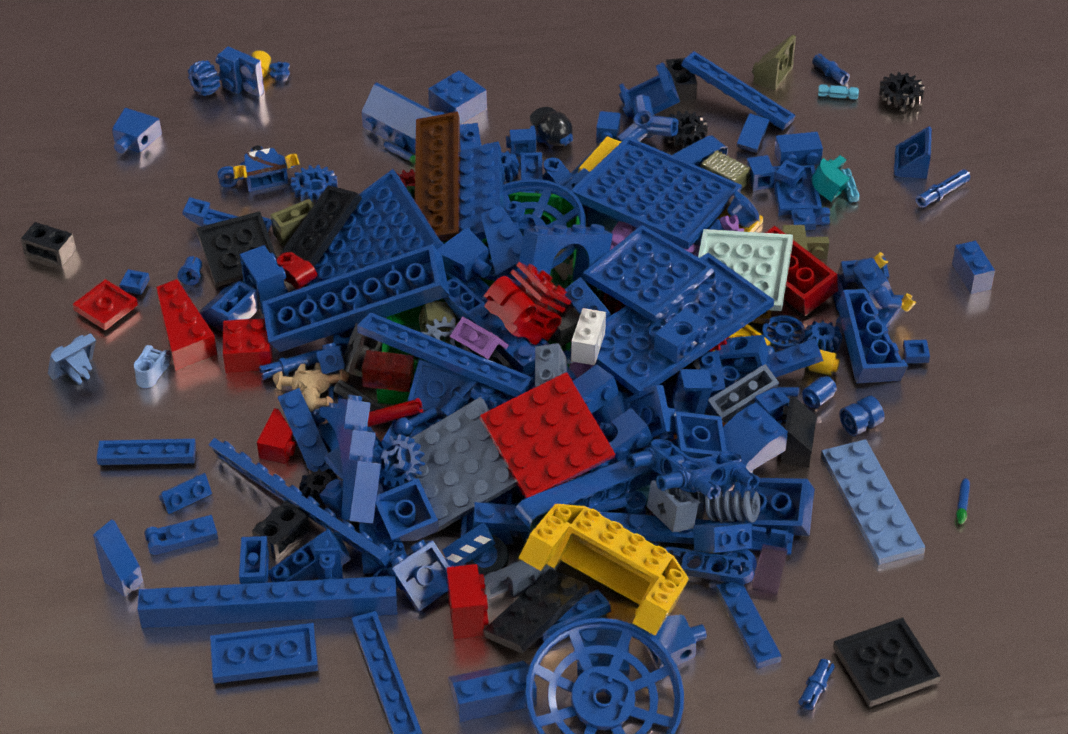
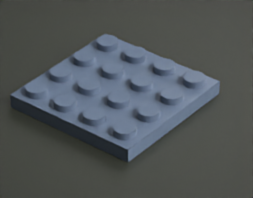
(461, 464)

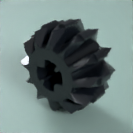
(315, 483)

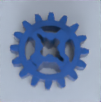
(313, 182)
(399, 460)

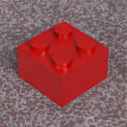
(245, 345)
(467, 601)

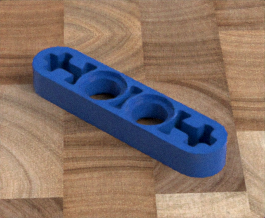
(710, 559)

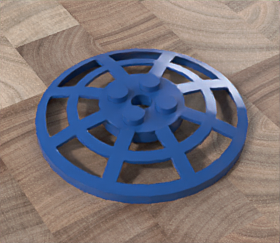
(531, 221)
(605, 680)

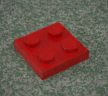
(105, 304)

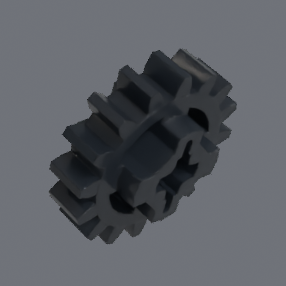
(901, 90)
(690, 129)

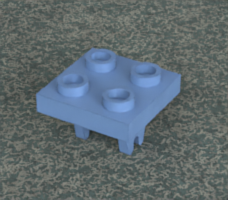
(73, 359)

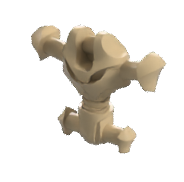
(311, 384)

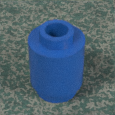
(819, 392)

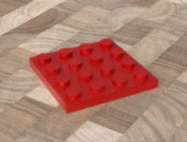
(547, 436)

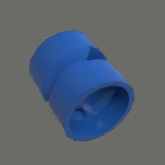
(863, 414)

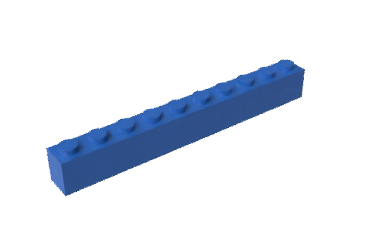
(267, 602)

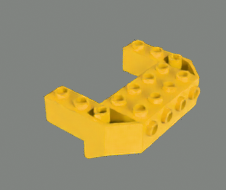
(611, 557)

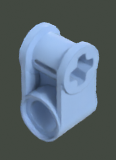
(151, 366)

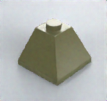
(775, 64)

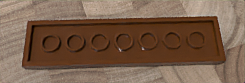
(439, 172)

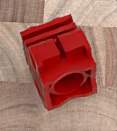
(527, 304)

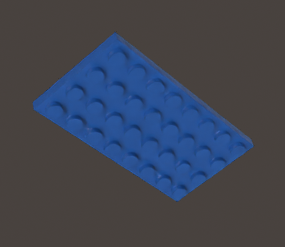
(629, 337)

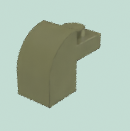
(815, 245)

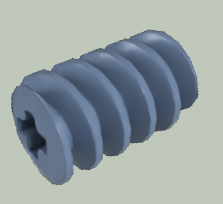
(733, 507)

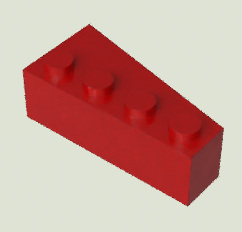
(185, 328)

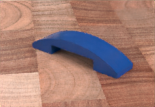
(201, 214)

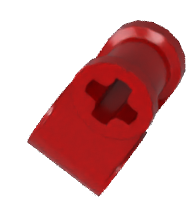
(297, 270)

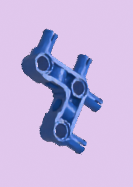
(691, 473)

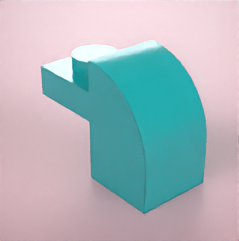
(829, 179)

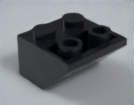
(800, 436)

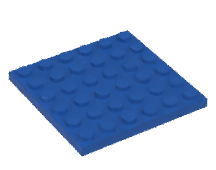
(656, 191)
(379, 228)

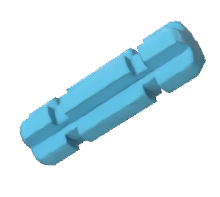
(838, 92)
(851, 188)

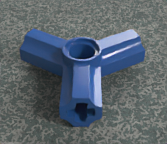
(646, 124)

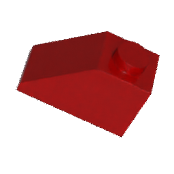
(276, 439)

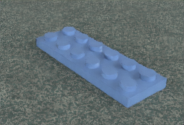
(872, 502)

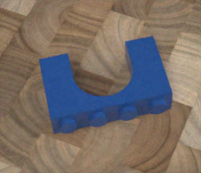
(543, 243)

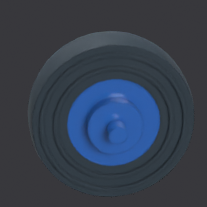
(492, 559)

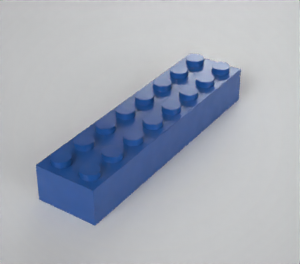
(348, 298)

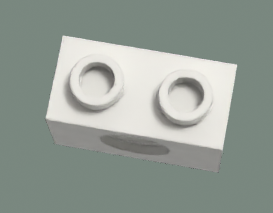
(588, 336)

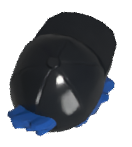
(551, 127)

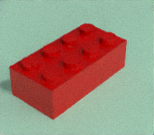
(808, 279)

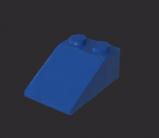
(755, 436)
(783, 504)

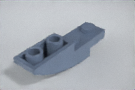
(513, 578)

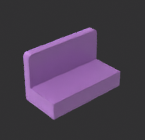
(476, 338)

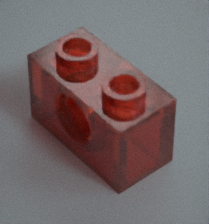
(388, 371)

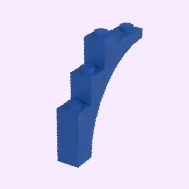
(356, 446)

